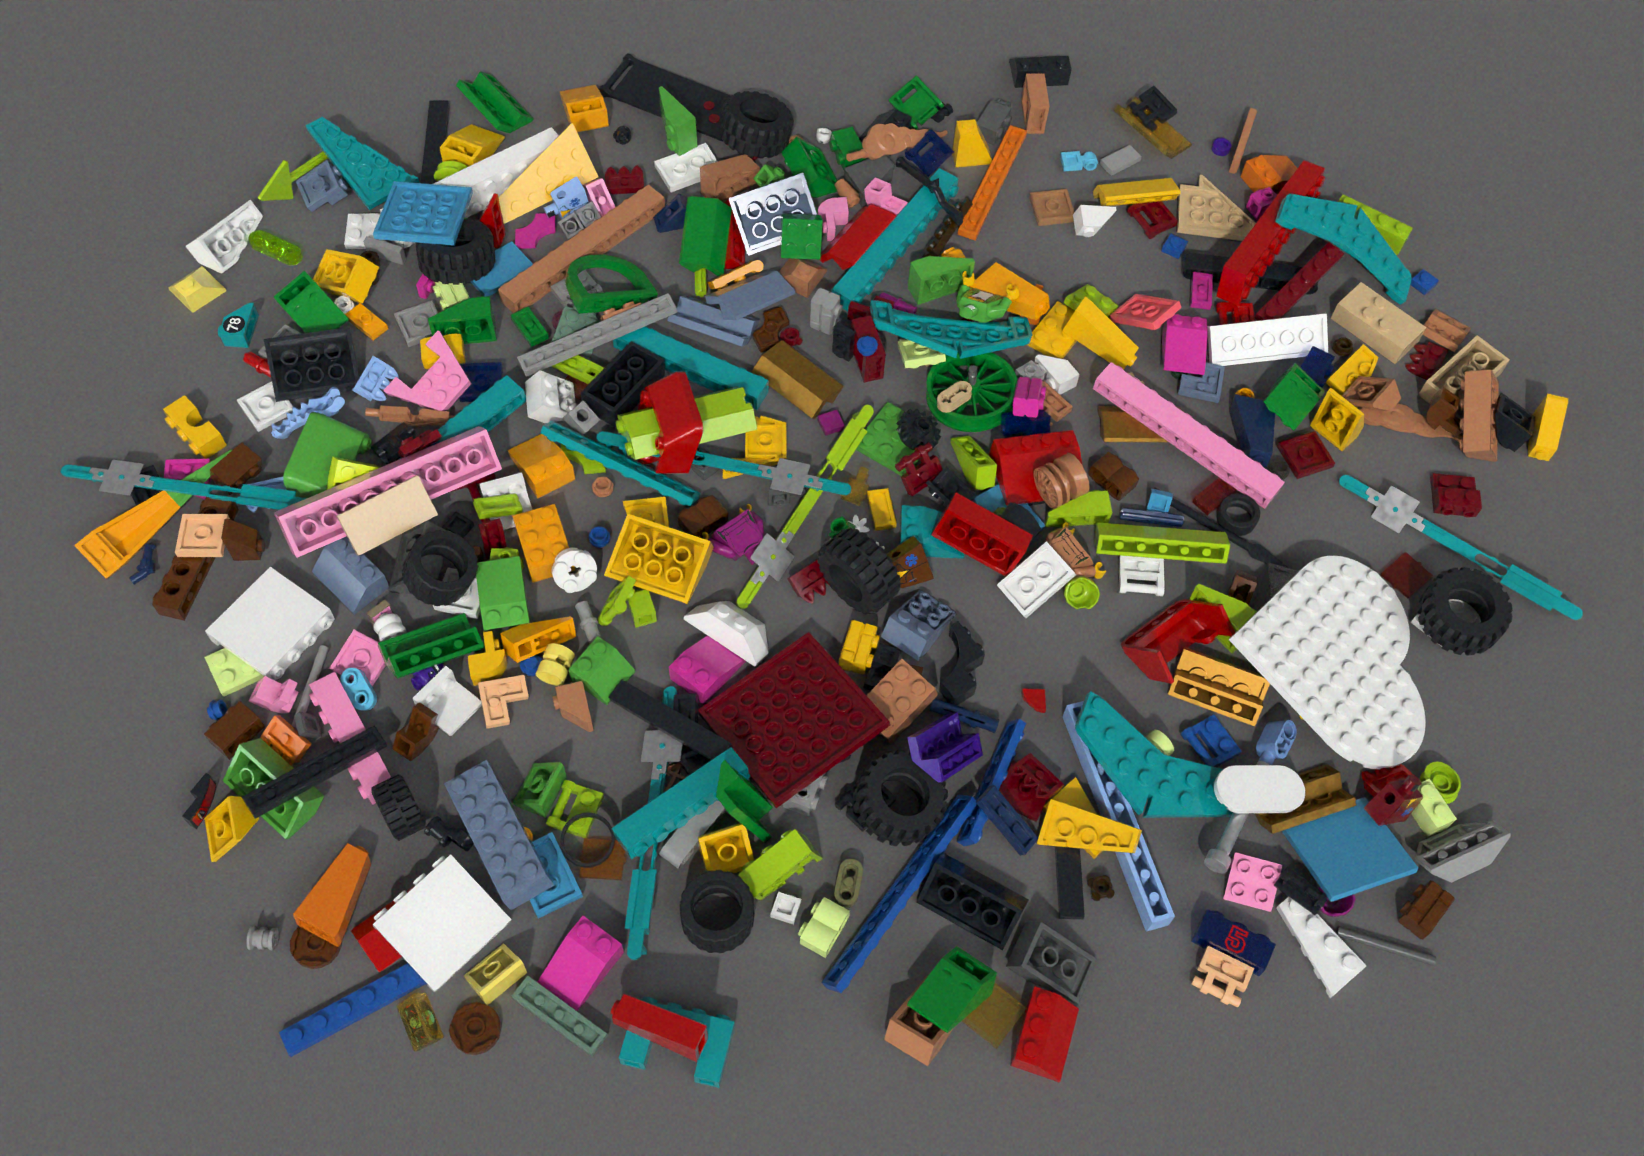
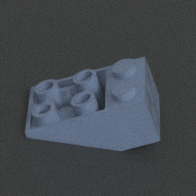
(917, 624)

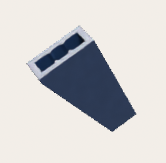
(1253, 427)

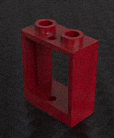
(871, 366)

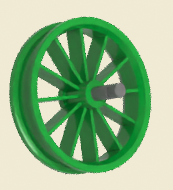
(982, 391)

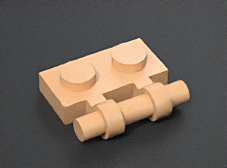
(1225, 969)

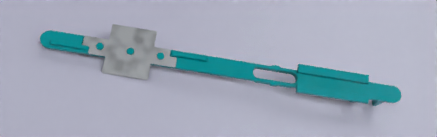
(125, 475)
(786, 477)
(1398, 509)
(660, 750)

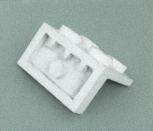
(504, 486)
(449, 700)

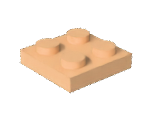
(201, 535)

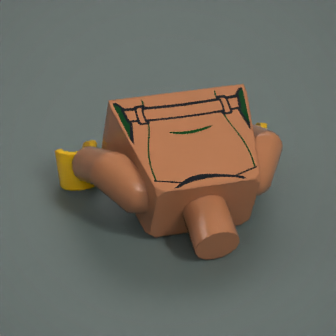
(1073, 553)

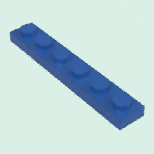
(995, 775)
(350, 1009)

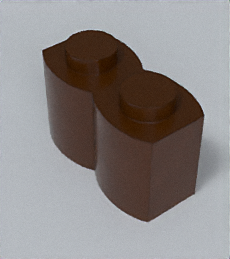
(1113, 476)
(703, 517)

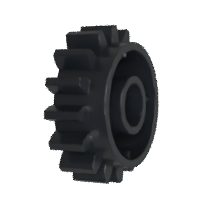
(917, 429)

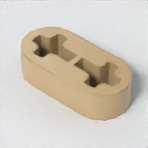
(954, 396)

